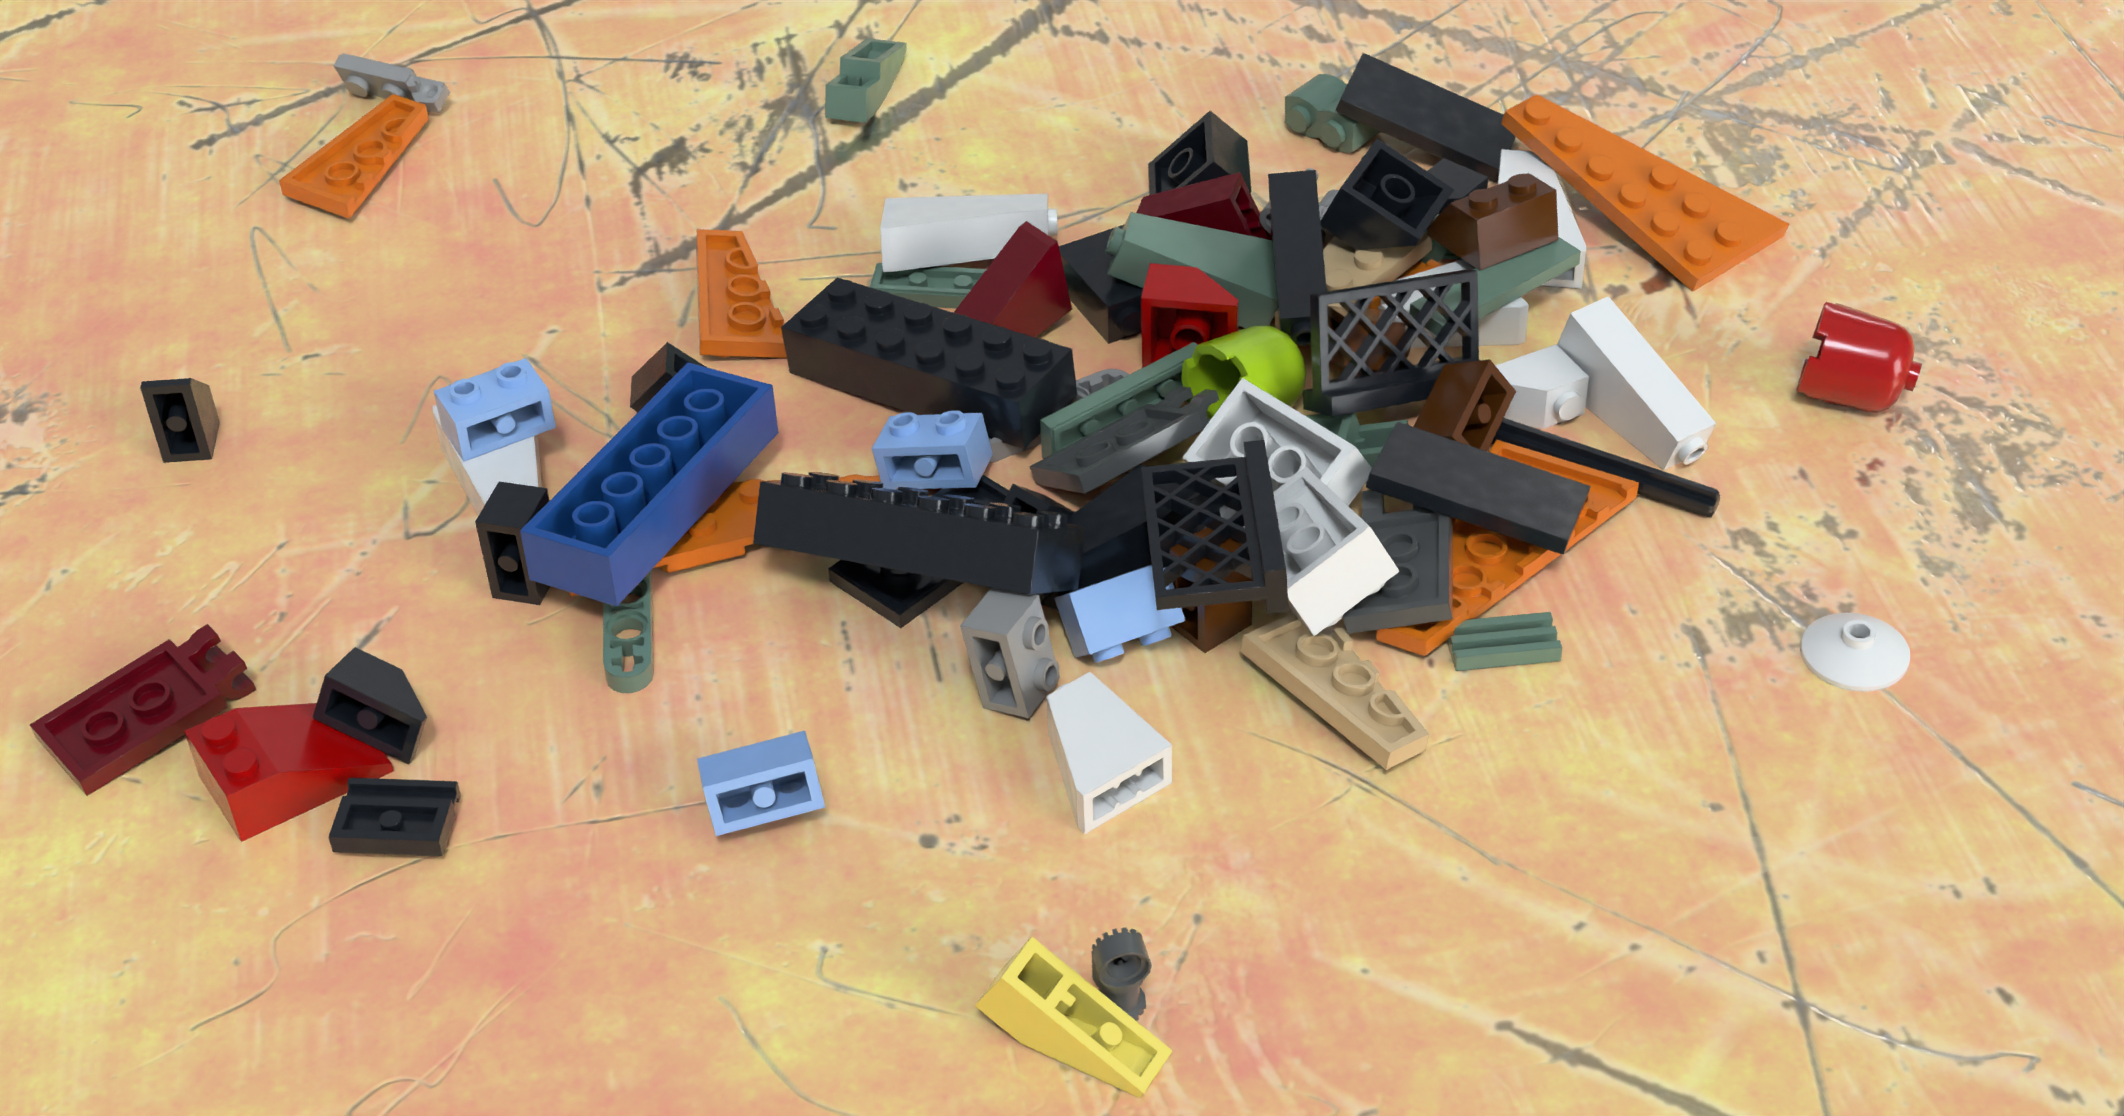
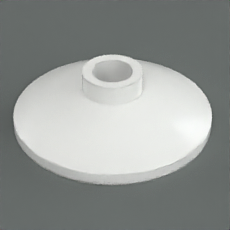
(1855, 652)

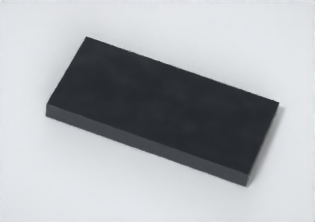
(1426, 116)
(1478, 487)
(903, 594)

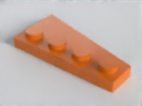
(357, 159)
(733, 300)

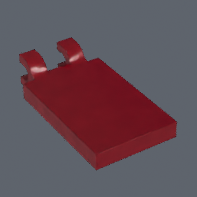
(142, 708)

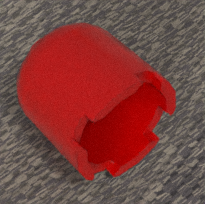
(1860, 360)

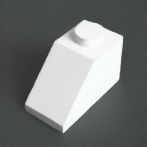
(1547, 388)

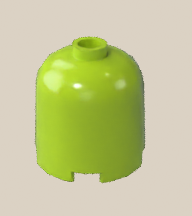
(1254, 353)

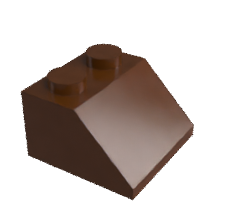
(1499, 221)

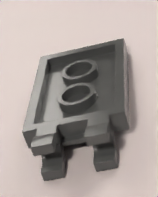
(1125, 442)
(1423, 553)

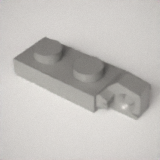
(382, 80)

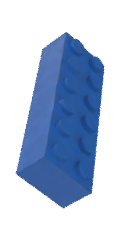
(649, 484)

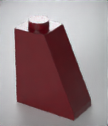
(1214, 204)
(1022, 285)

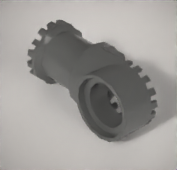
(1120, 968)

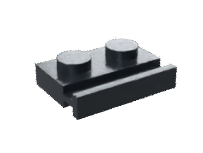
(395, 817)

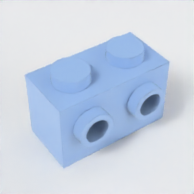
(494, 409)
(932, 450)
(1114, 613)
(760, 783)

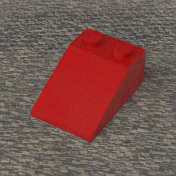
(276, 764)

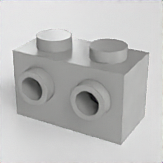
(1010, 652)

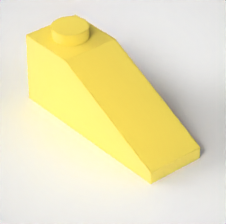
(1071, 1020)

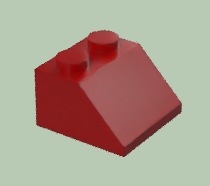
(1182, 308)

